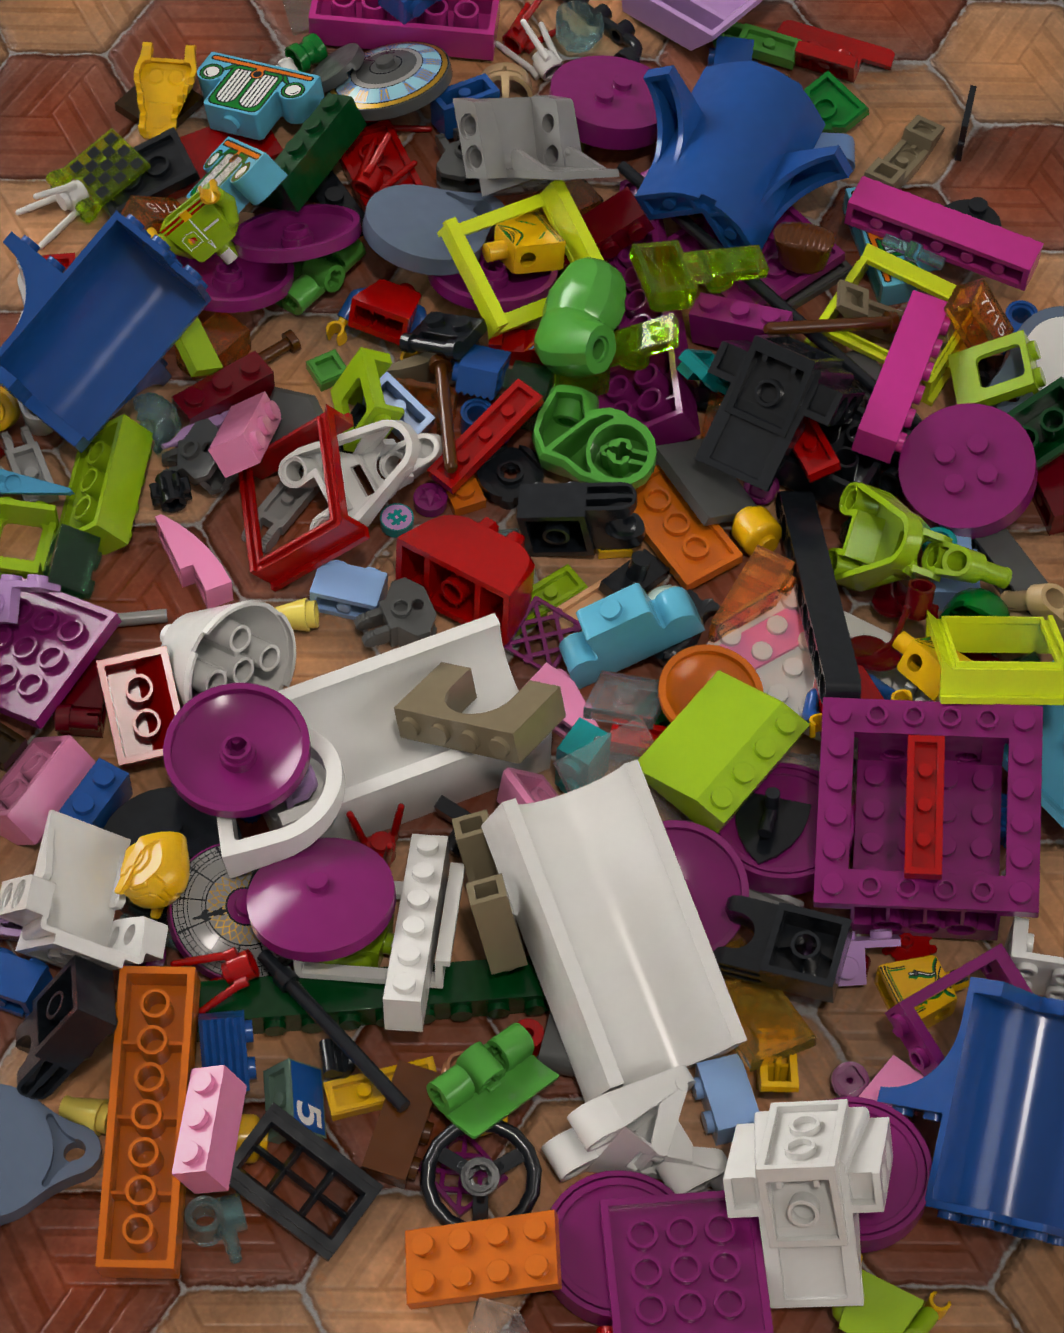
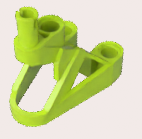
(886, 543)

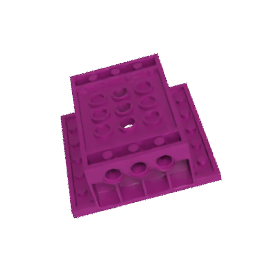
(971, 891)

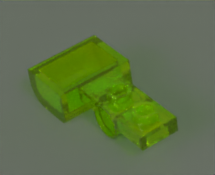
(672, 276)
(633, 351)

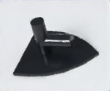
(770, 824)

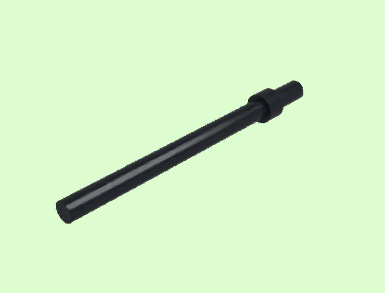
(288, 982)

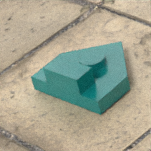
(696, 366)

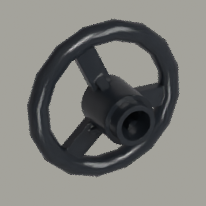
(437, 1151)

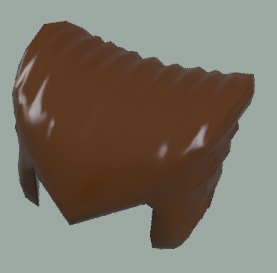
(803, 246)

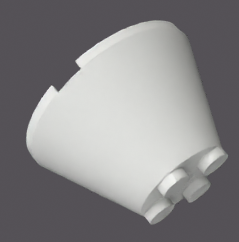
(230, 645)

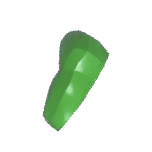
(580, 319)
(591, 442)

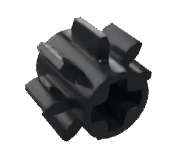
(170, 491)

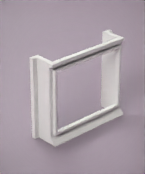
(379, 975)

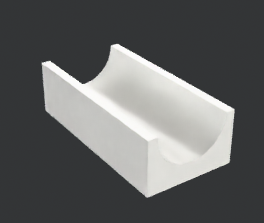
(382, 769)
(613, 932)

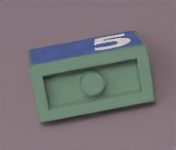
(299, 1092)

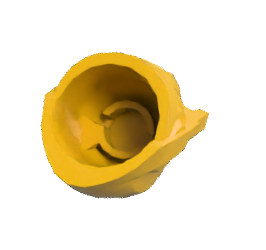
(155, 871)

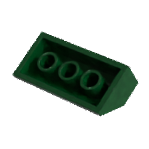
(315, 151)
(1044, 421)

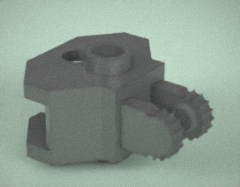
(450, 167)
(194, 459)
(404, 616)

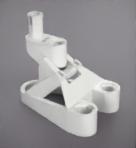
(416, 456)
(638, 1133)

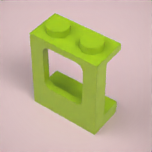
(967, 377)
(360, 379)
(29, 514)

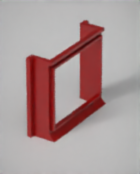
(322, 542)

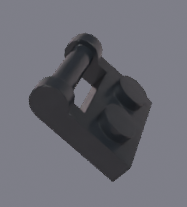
(444, 335)

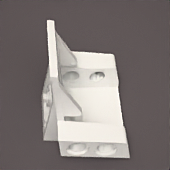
(73, 901)
(807, 1180)

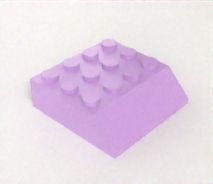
(689, 21)

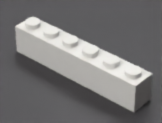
(416, 933)

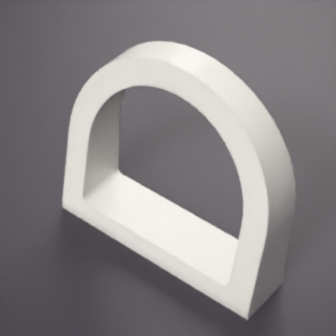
(276, 845)

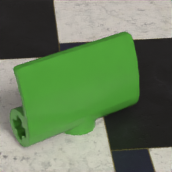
(320, 275)
(490, 1081)

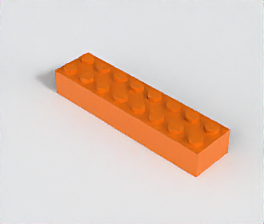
(147, 1096)

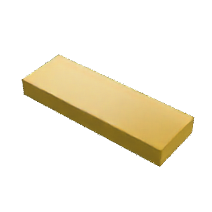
(358, 1095)

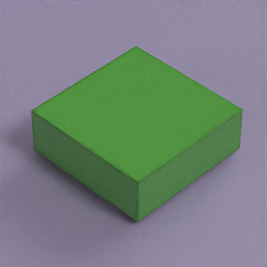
(326, 369)

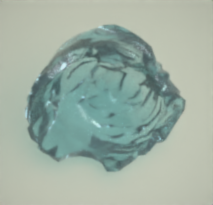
(578, 27)
(158, 417)

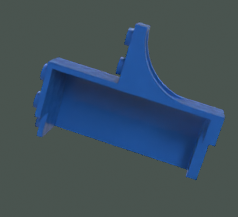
(735, 149)
(98, 327)
(997, 1115)

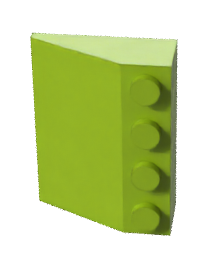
(721, 749)

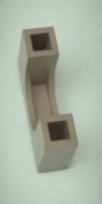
(508, 733)
(488, 896)

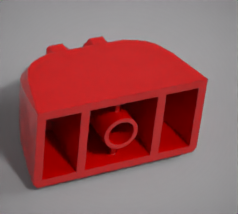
(469, 569)

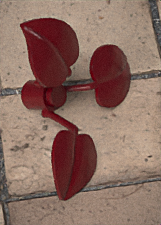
(897, 601)

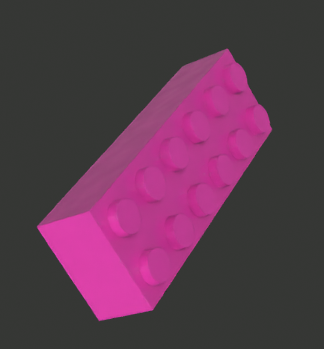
(456, 26)

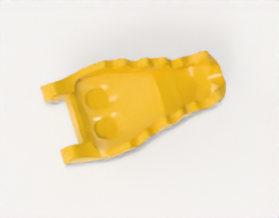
(162, 88)

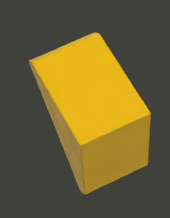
(779, 1076)

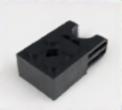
(578, 518)
(779, 944)
(65, 1026)

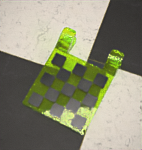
(104, 171)

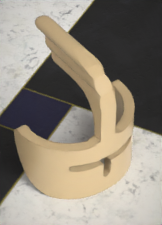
(512, 72)

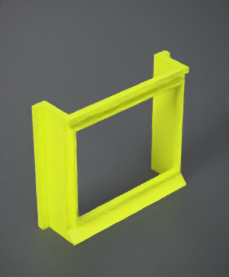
(563, 217)
(911, 275)
(998, 680)

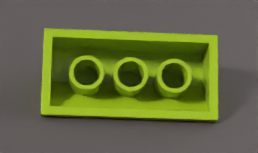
(109, 483)

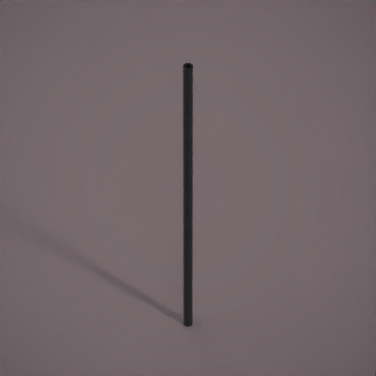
(764, 291)

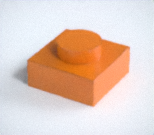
(467, 498)

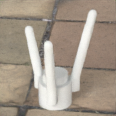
(544, 60)
(67, 198)

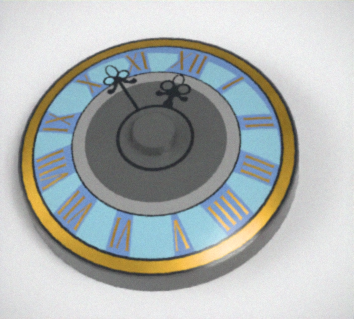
(397, 79)

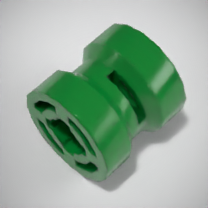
(307, 53)

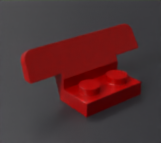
(834, 52)

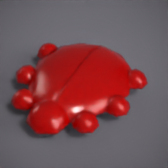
(911, 947)

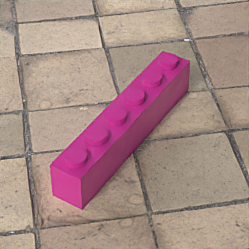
(944, 231)
(901, 376)

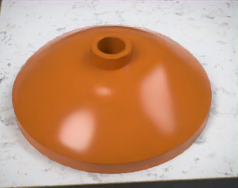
(692, 668)

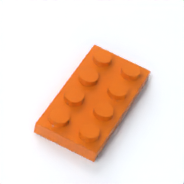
(679, 538)
(483, 1259)

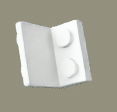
(1040, 971)

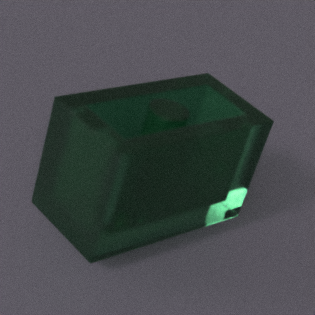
(72, 560)

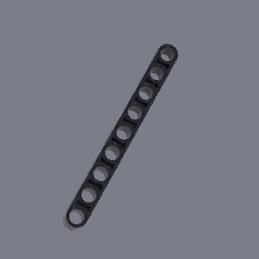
(818, 596)

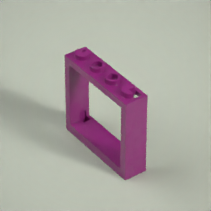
(910, 1028)

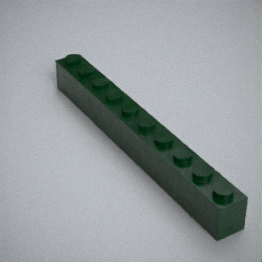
(466, 993)

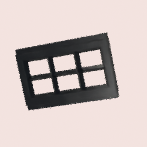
(323, 1154)

